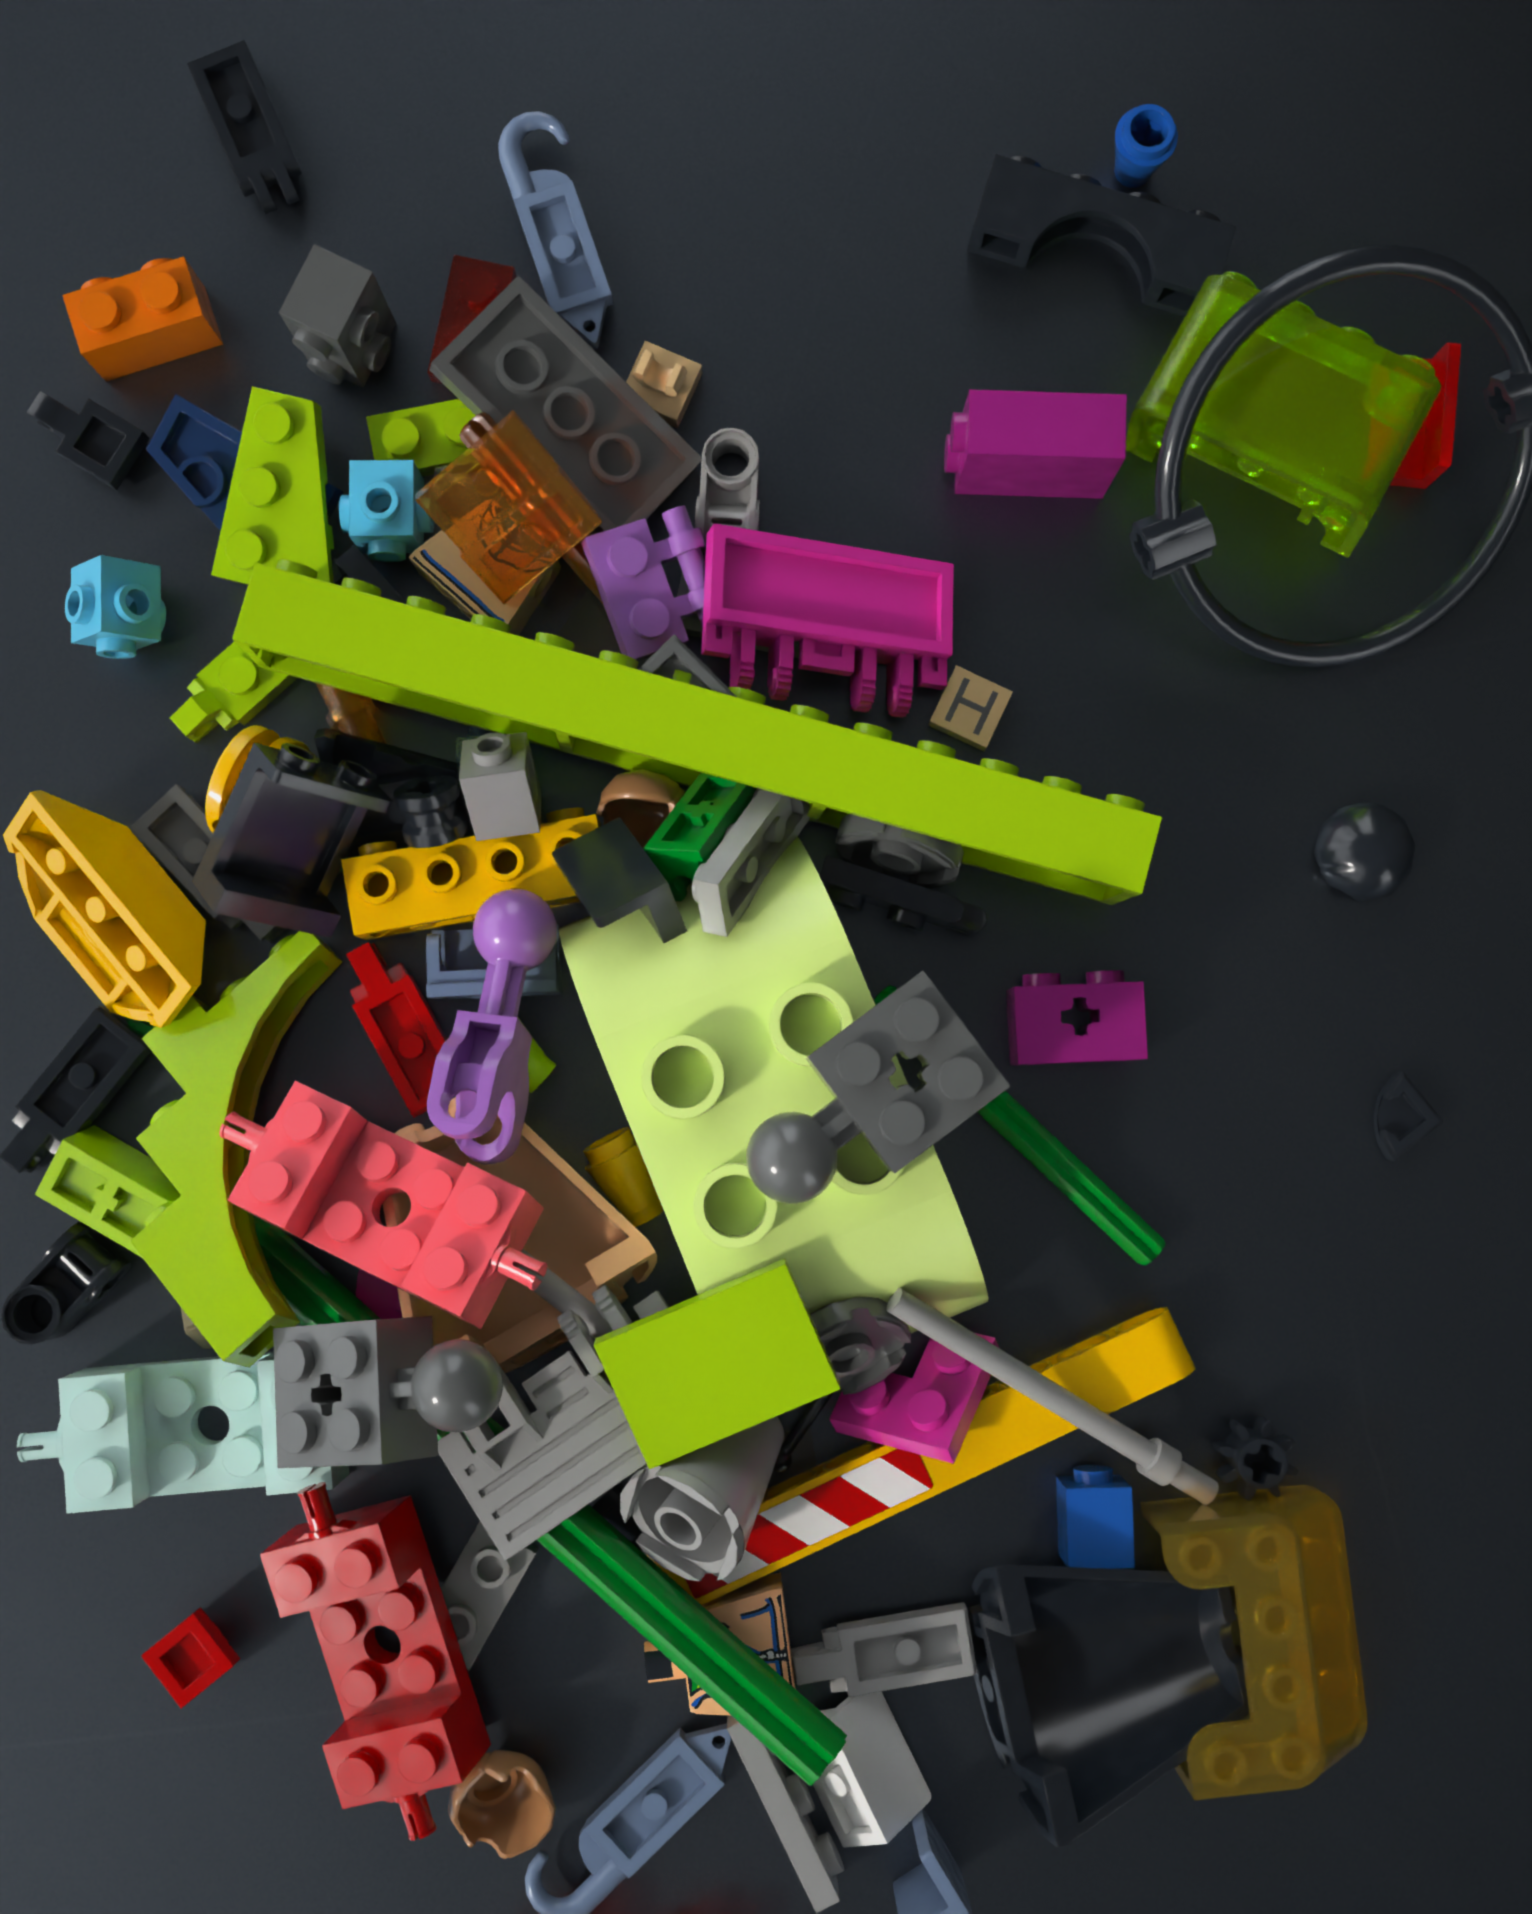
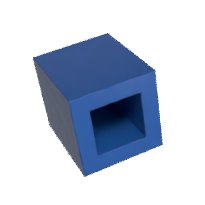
(1095, 1518)

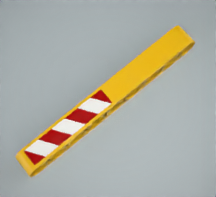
(883, 1480)

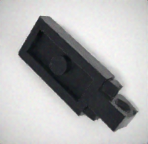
(74, 1088)

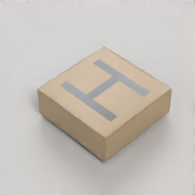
(970, 708)

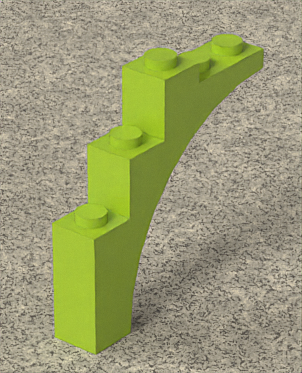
(219, 1057)

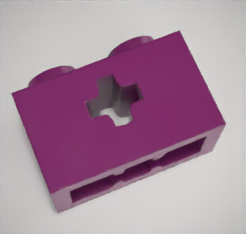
(1114, 1027)

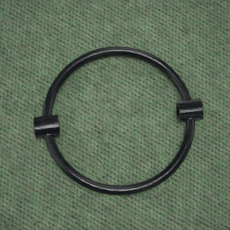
(1182, 533)

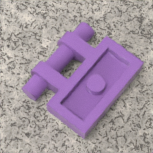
(635, 585)

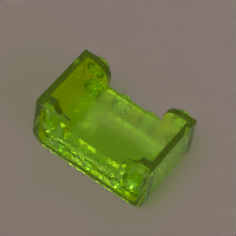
(1295, 409)

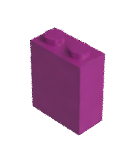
(1037, 443)

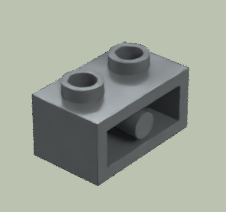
(338, 318)

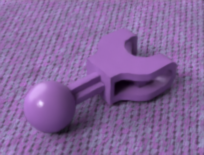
(490, 1048)

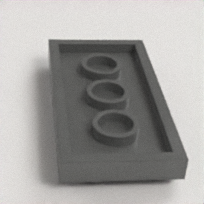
(575, 404)

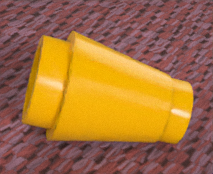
(623, 1176)

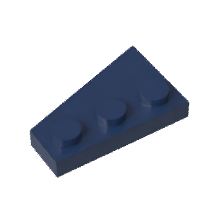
(202, 456)

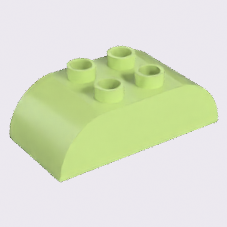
(713, 1044)

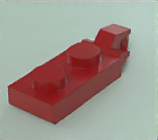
(397, 1024)

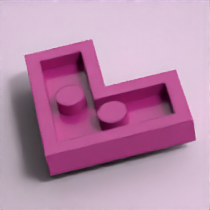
(920, 1412)

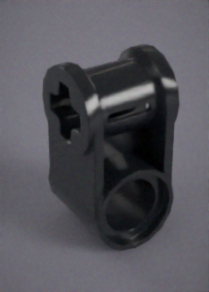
(71, 1277)

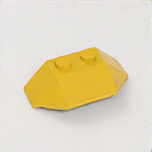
(108, 908)

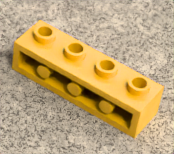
(446, 884)

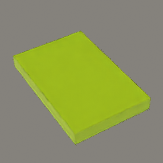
(717, 1364)

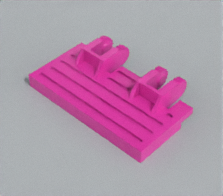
(837, 602)

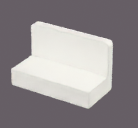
(874, 1779)

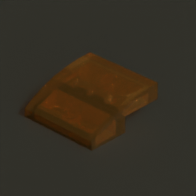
(508, 507)

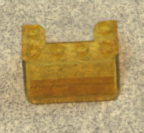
(1293, 1629)

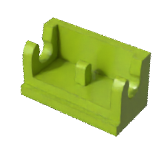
(105, 1184)

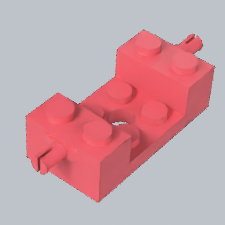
(328, 1172)

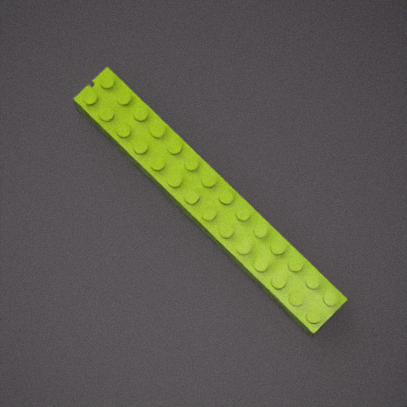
(668, 726)

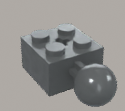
(797, 1154)
(376, 1391)

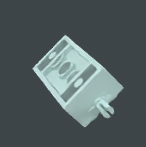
(138, 1434)

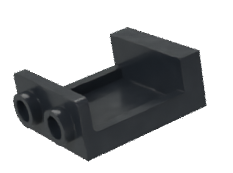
(286, 838)

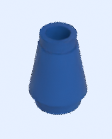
(1143, 143)

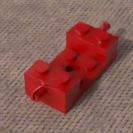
(405, 1713)

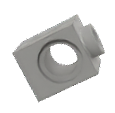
(500, 786)

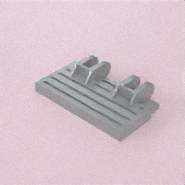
(560, 1453)

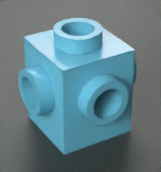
(383, 509)
(115, 606)

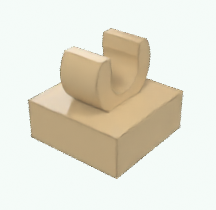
(665, 381)

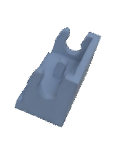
(459, 970)

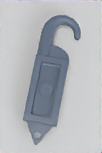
(556, 230)
(638, 1818)

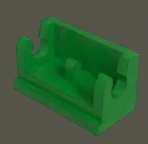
(696, 829)

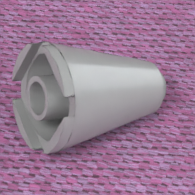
(705, 1503)

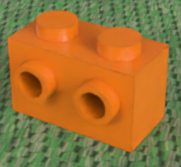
(142, 318)

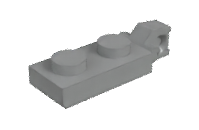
(890, 1651)

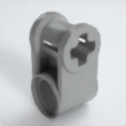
(728, 498)

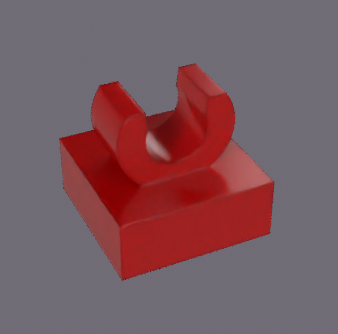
(190, 1657)

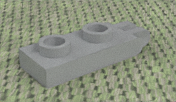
(481, 1590)

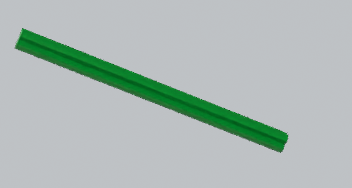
(617, 1569)

